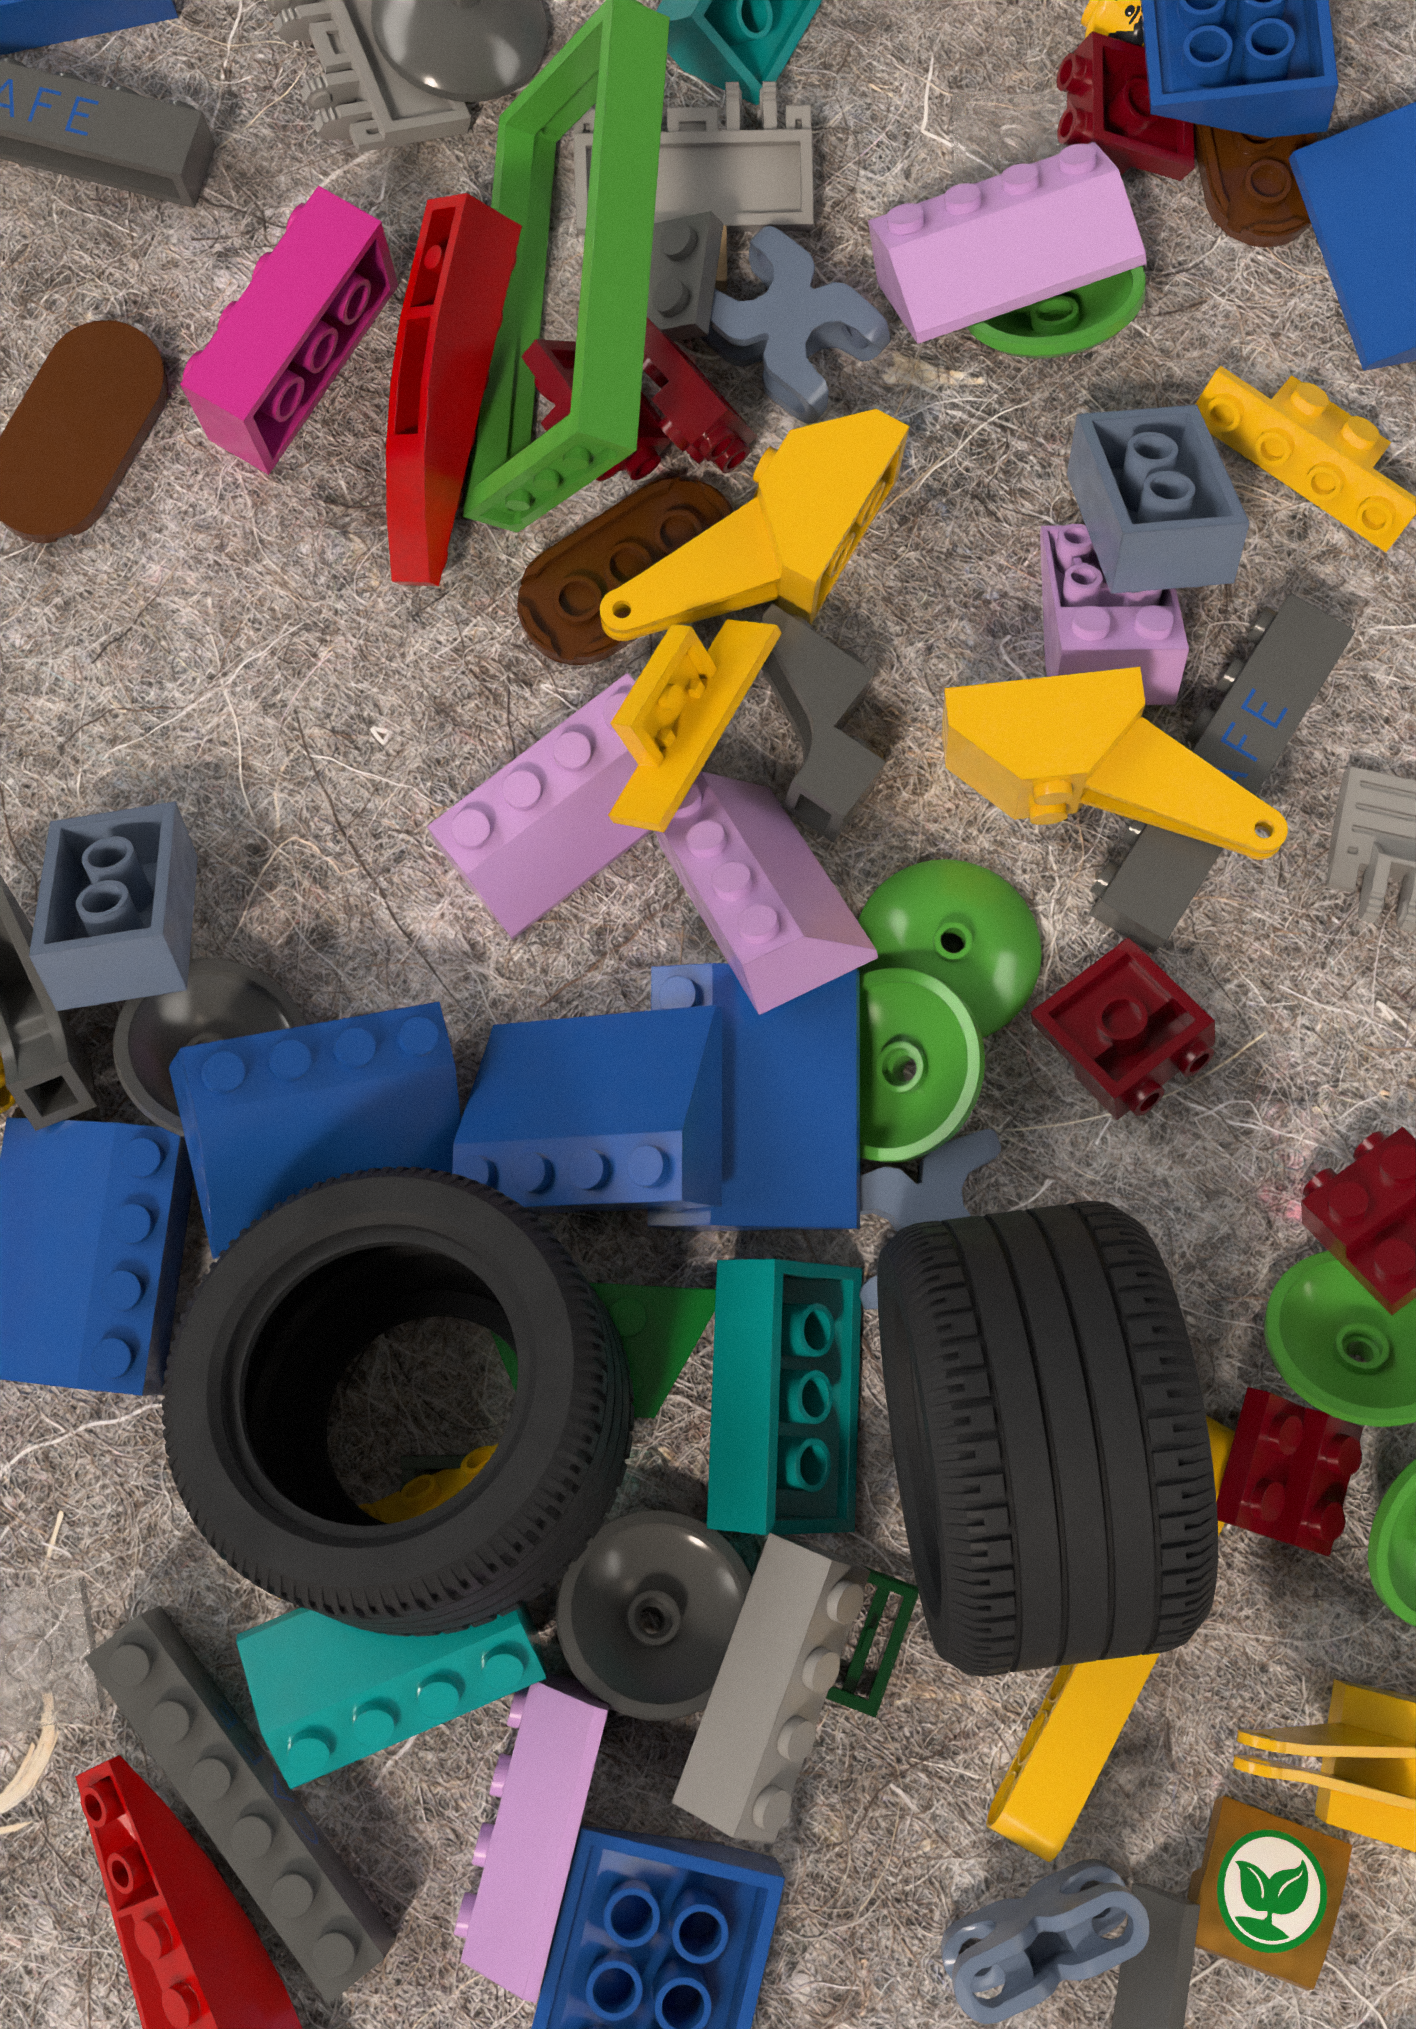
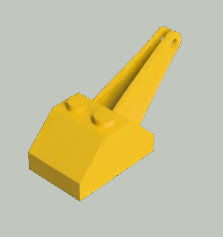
(785, 542)
(1082, 740)
(1365, 1765)

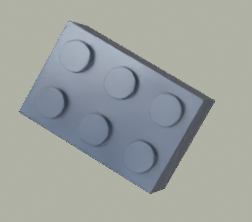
(1156, 499)
(115, 907)

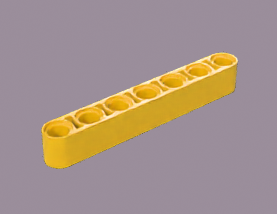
(1076, 1732)

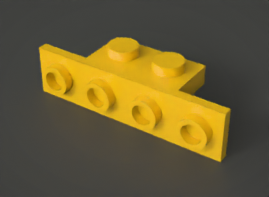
(1311, 450)
(681, 712)

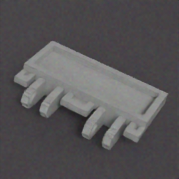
(359, 87)
(737, 174)
(1377, 836)

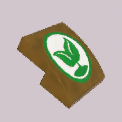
(1268, 1892)

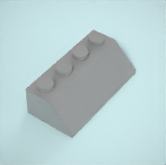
(771, 1689)

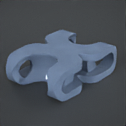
(793, 324)
(934, 1197)
(1042, 1940)

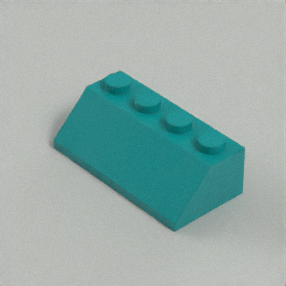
(736, 39)
(784, 1397)
(347, 1692)

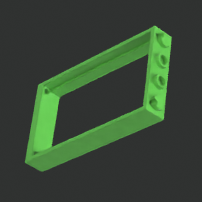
(621, 68)

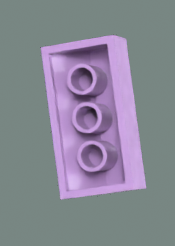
(1006, 241)
(544, 817)
(761, 891)
(534, 1833)

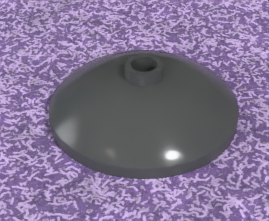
(461, 45)
(219, 1004)
(662, 1567)

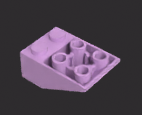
(1102, 630)

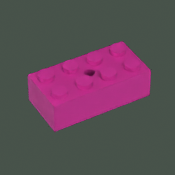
(291, 329)

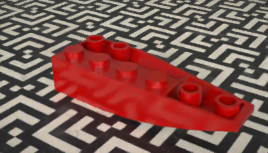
(441, 375)
(176, 1920)

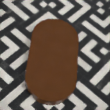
(1252, 184)
(79, 429)
(569, 580)

